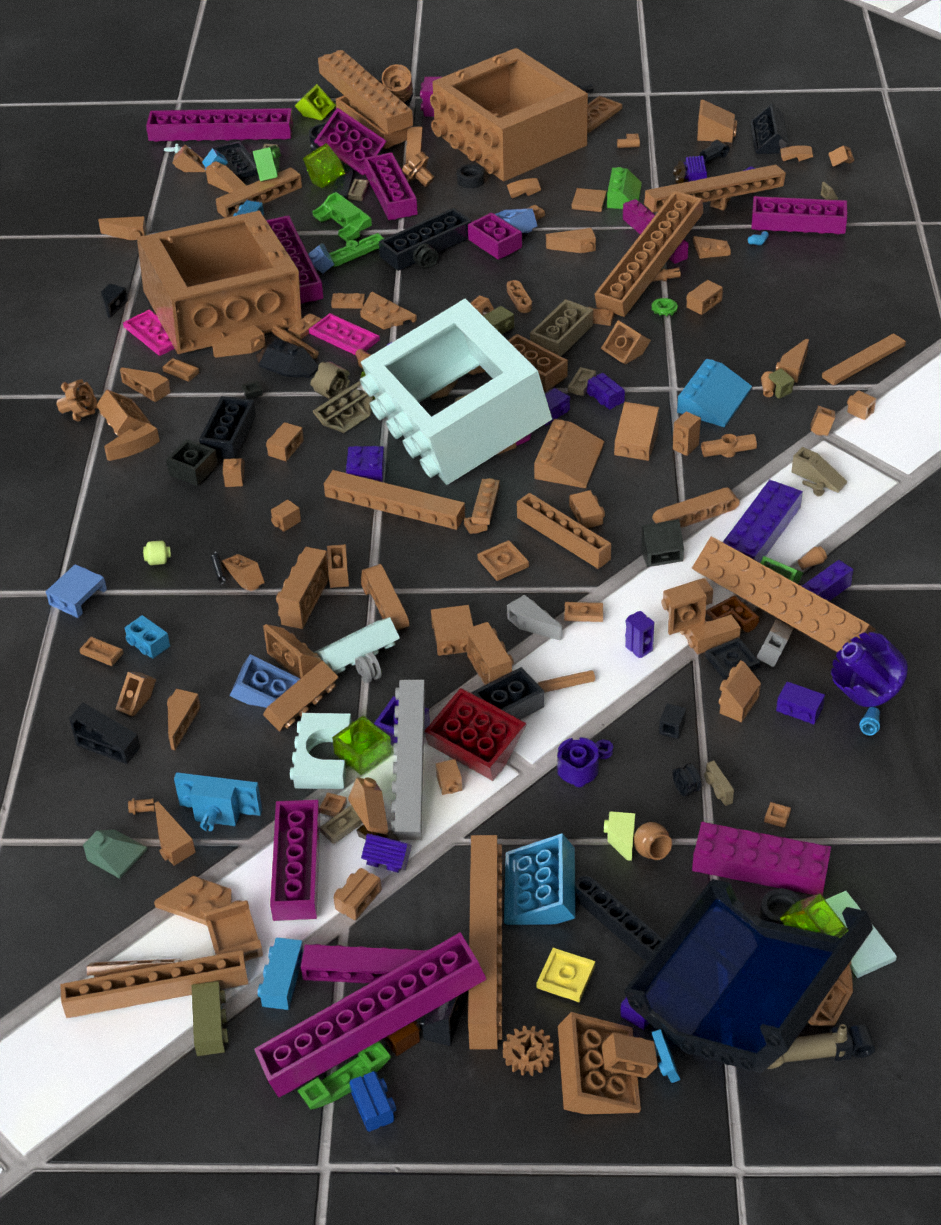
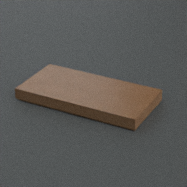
(600, 110)

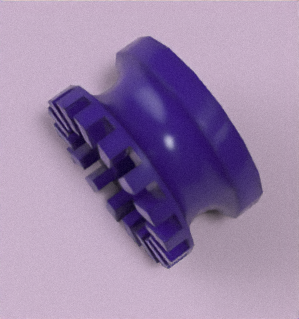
(605, 744)

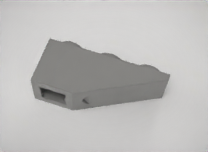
(531, 618)
(774, 643)

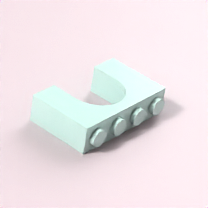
(314, 772)

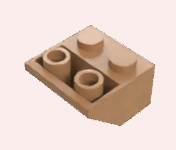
(739, 692)

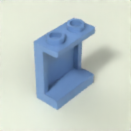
(74, 589)

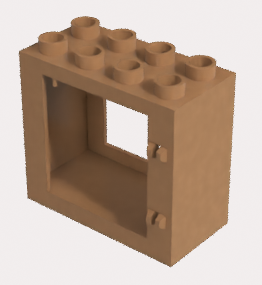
(544, 130)
(219, 280)

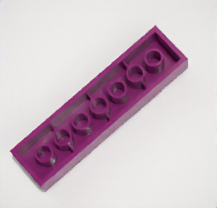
(309, 281)

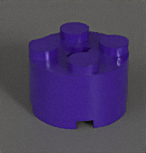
(578, 761)

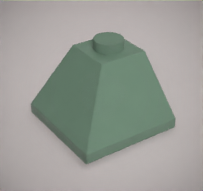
(113, 851)

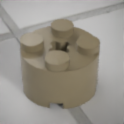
(330, 380)

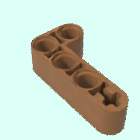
(376, 582)

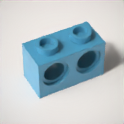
(147, 637)

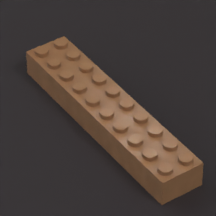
(365, 92)
(649, 253)
(778, 596)
(486, 941)

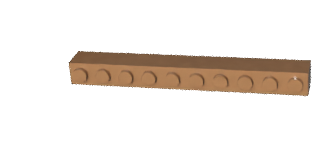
(719, 186)

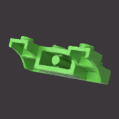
(345, 214)

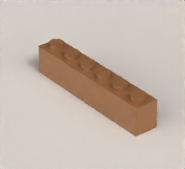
(260, 191)
(564, 530)

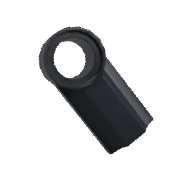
(715, 150)

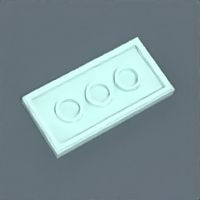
(874, 951)

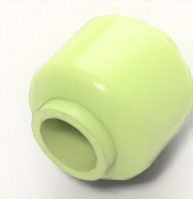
(156, 553)

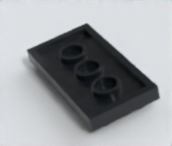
(238, 159)

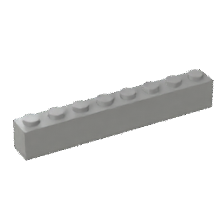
(410, 759)

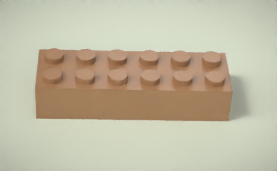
(352, 110)

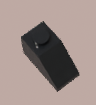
(113, 298)

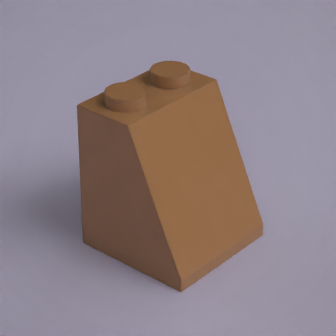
(715, 123)
(637, 431)

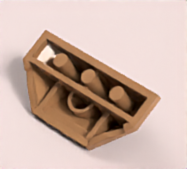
(835, 1001)

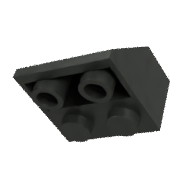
(662, 543)

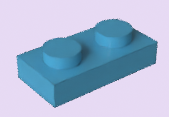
(667, 1063)

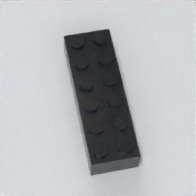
(439, 232)

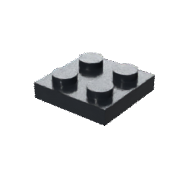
(729, 655)

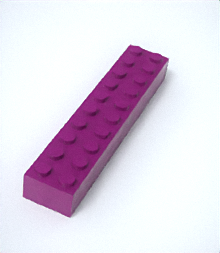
(220, 124)
(369, 1014)

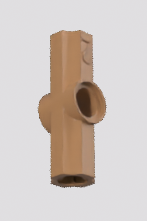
(728, 445)

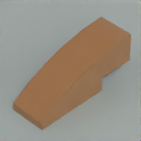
(414, 142)
(132, 442)

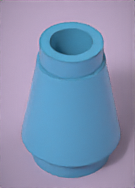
(871, 721)

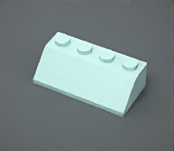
(366, 640)

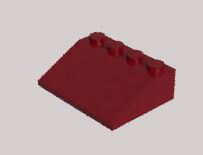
(475, 733)

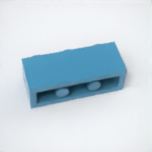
(281, 973)

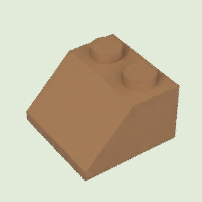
(625, 343)
(687, 608)

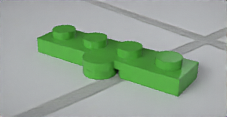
(355, 250)

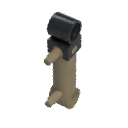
(839, 1043)

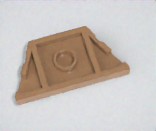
(384, 312)
(194, 898)

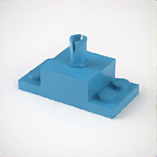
(217, 799)

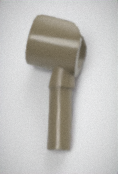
(817, 488)

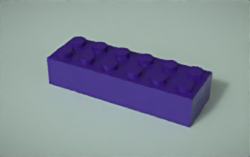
(765, 520)

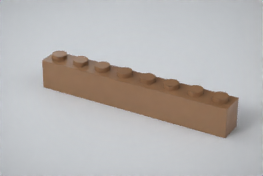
(395, 499)
(151, 984)

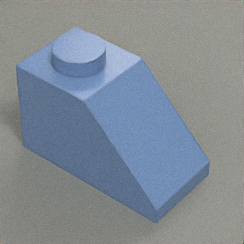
(321, 259)

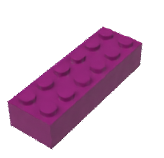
(390, 186)
(799, 215)
(761, 858)
(295, 860)

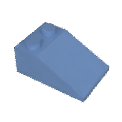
(519, 218)
(261, 682)

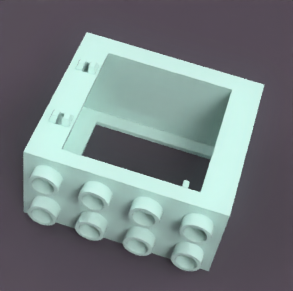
(476, 424)

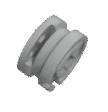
(368, 667)

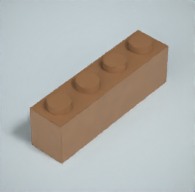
(300, 696)

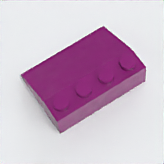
(350, 140)

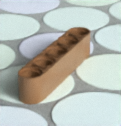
(699, 508)

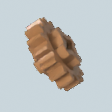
(535, 1044)

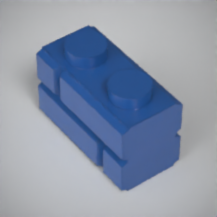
(372, 1101)

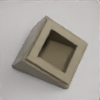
(827, 192)

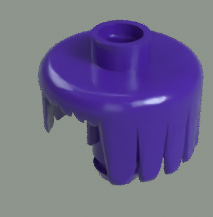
(869, 670)

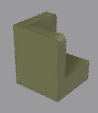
(783, 381)

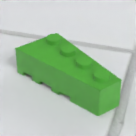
(267, 162)

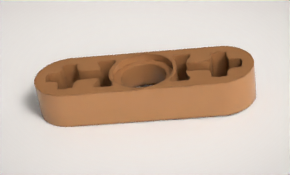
(518, 301)

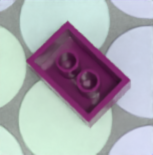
(495, 235)

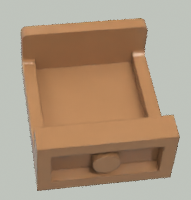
(450, 629)
(233, 930)

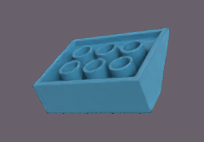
(713, 393)
(540, 883)

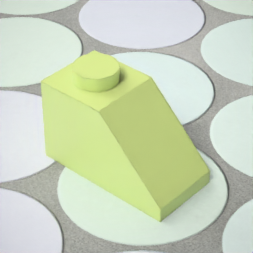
(621, 832)

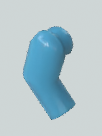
(758, 239)

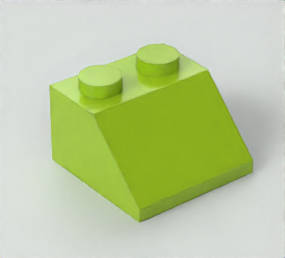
(315, 104)

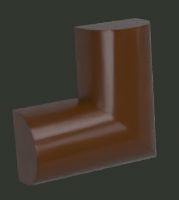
(733, 606)

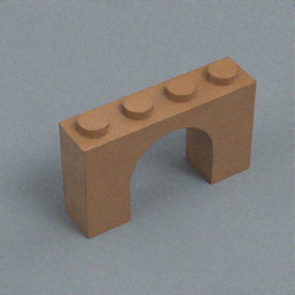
(712, 632)

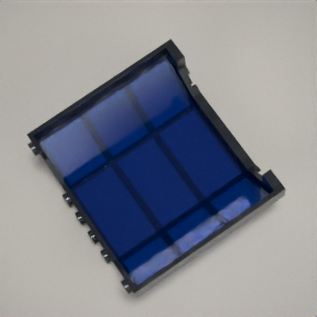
(740, 983)

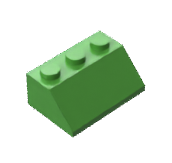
(622, 188)

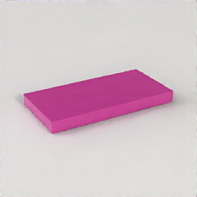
(150, 332)
(343, 334)

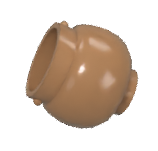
(652, 841)

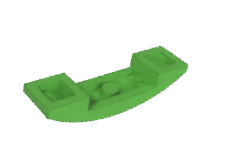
(336, 1085)

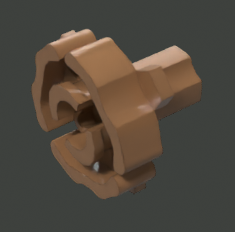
(417, 169)
(77, 400)

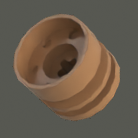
(398, 81)

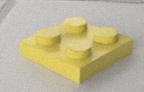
(566, 974)

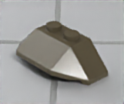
(345, 409)

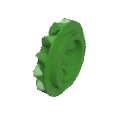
(664, 306)

